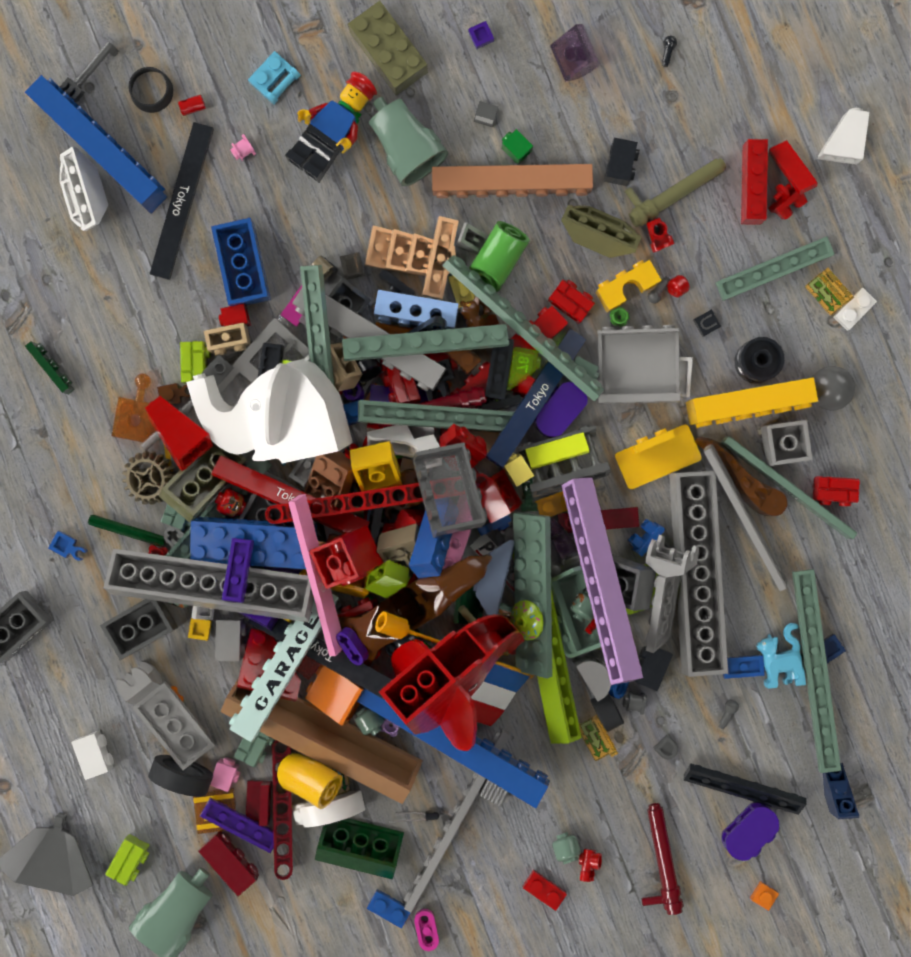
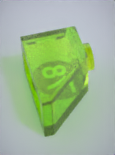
(523, 365)

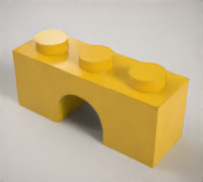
(642, 276)

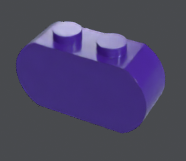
(560, 409)
(750, 831)

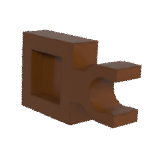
(172, 393)

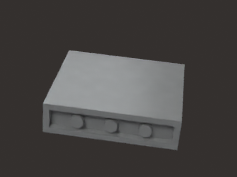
(639, 365)

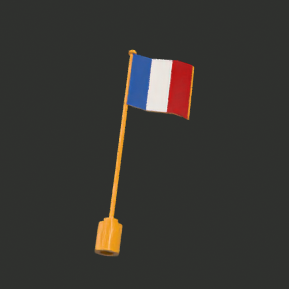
(493, 694)

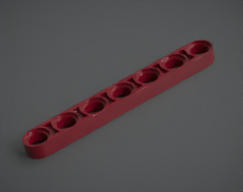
(278, 818)

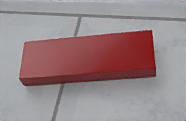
(793, 167)

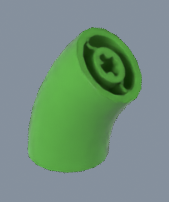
(500, 254)

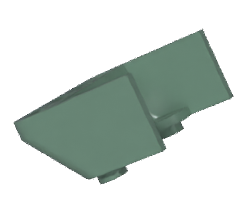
(573, 634)

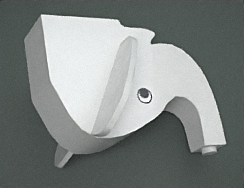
(281, 415)

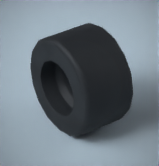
(607, 712)

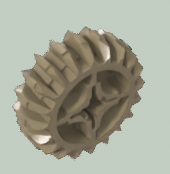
(133, 472)

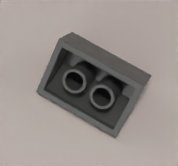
(345, 294)

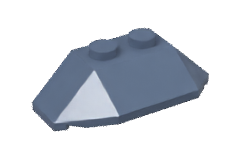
(491, 587)

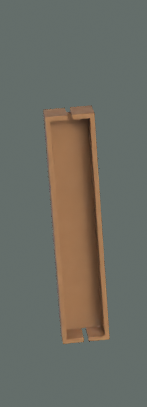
(336, 745)

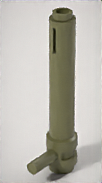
(651, 208)

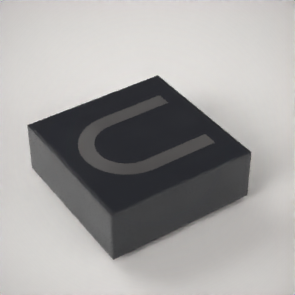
(707, 323)

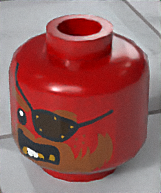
(230, 503)

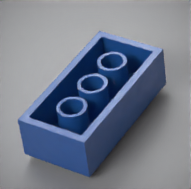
(241, 262)

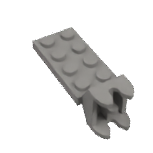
(670, 566)
(165, 714)

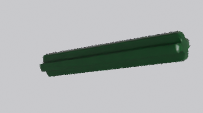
(126, 530)

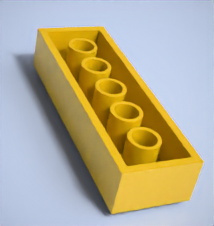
(751, 401)

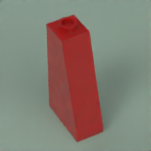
(179, 434)

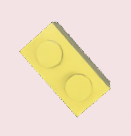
(517, 469)

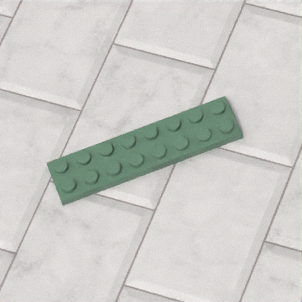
(533, 584)

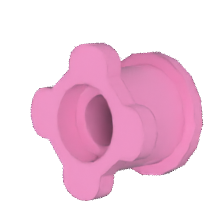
(242, 149)

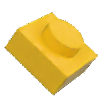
(199, 629)

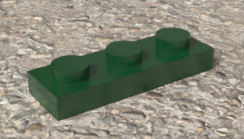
(50, 366)

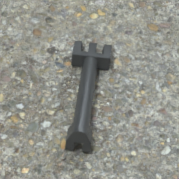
(74, 86)

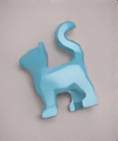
(787, 661)

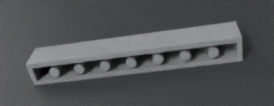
(351, 325)

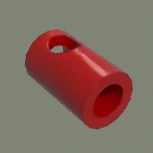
(191, 105)

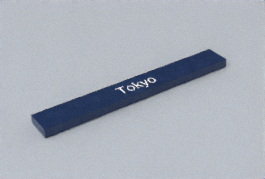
(532, 403)

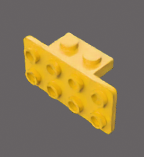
(657, 456)

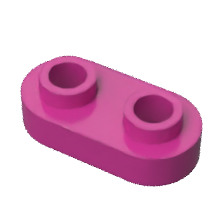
(426, 928)

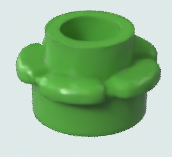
(624, 316)

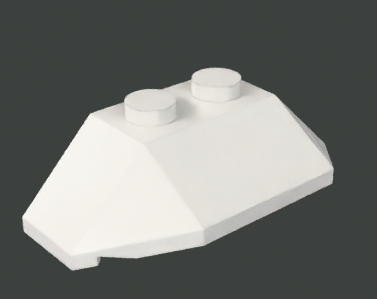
(82, 189)

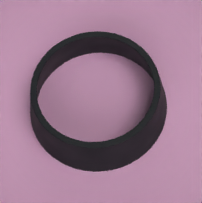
(158, 106)

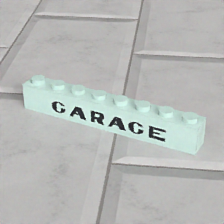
(276, 676)

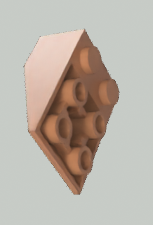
(330, 477)

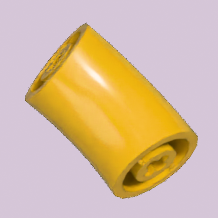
(309, 779)

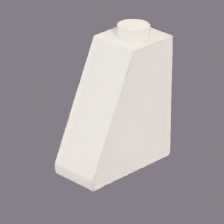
(847, 139)

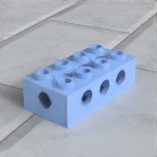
(387, 301)

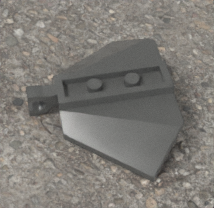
(48, 860)

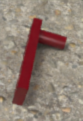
(612, 519)

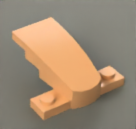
(415, 254)

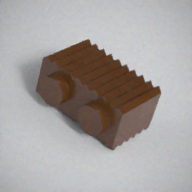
(466, 359)

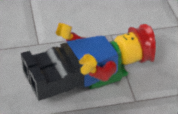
(331, 128)

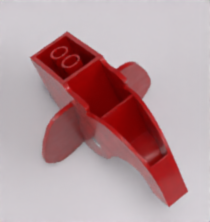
(437, 683)

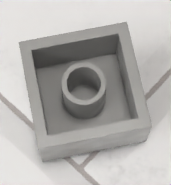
(786, 443)

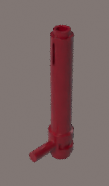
(462, 399)
(670, 889)

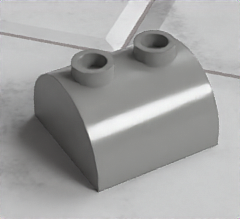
(594, 675)

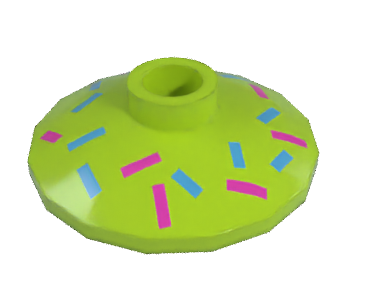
(527, 619)

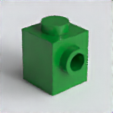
(516, 146)

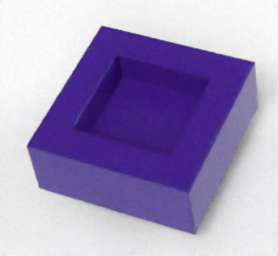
(481, 35)

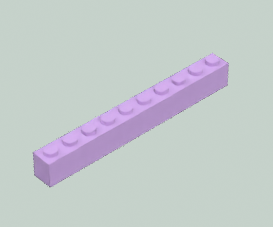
(602, 581)

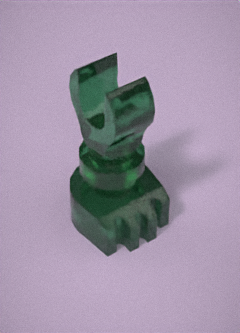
(528, 505)

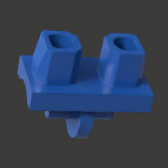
(641, 544)

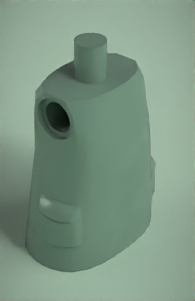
(406, 141)
(169, 919)

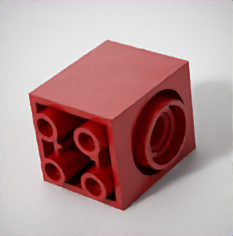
(346, 557)

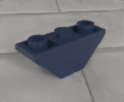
(839, 795)

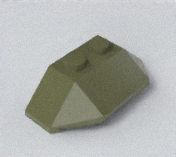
(600, 231)

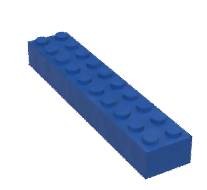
(483, 758)

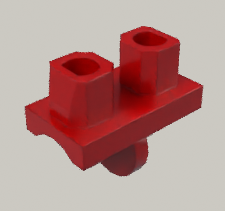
(784, 197)

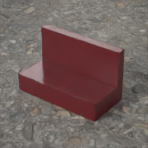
(259, 801)

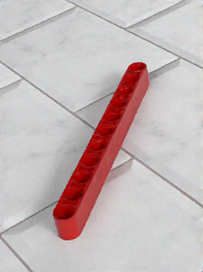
(346, 499)

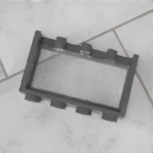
(449, 489)

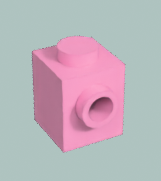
(225, 774)

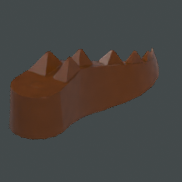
(755, 494)

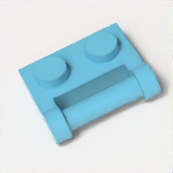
(268, 75)

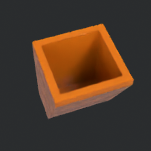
(334, 695)

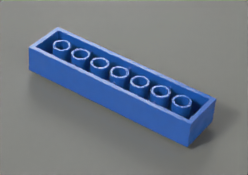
(97, 143)

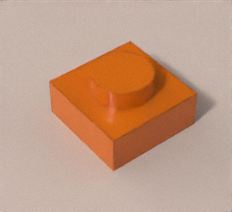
(764, 895)

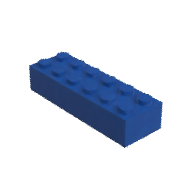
(273, 543)

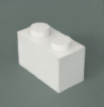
(93, 754)

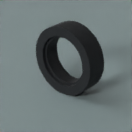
(191, 781)

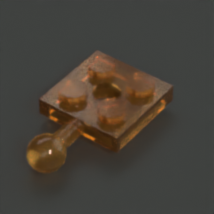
(127, 408)

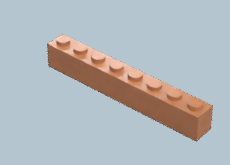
(512, 180)

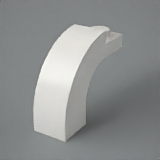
(340, 808)

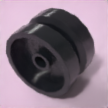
(767, 351)

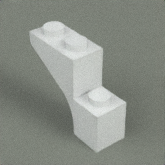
(402, 440)

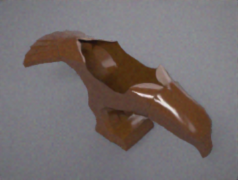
(432, 595)

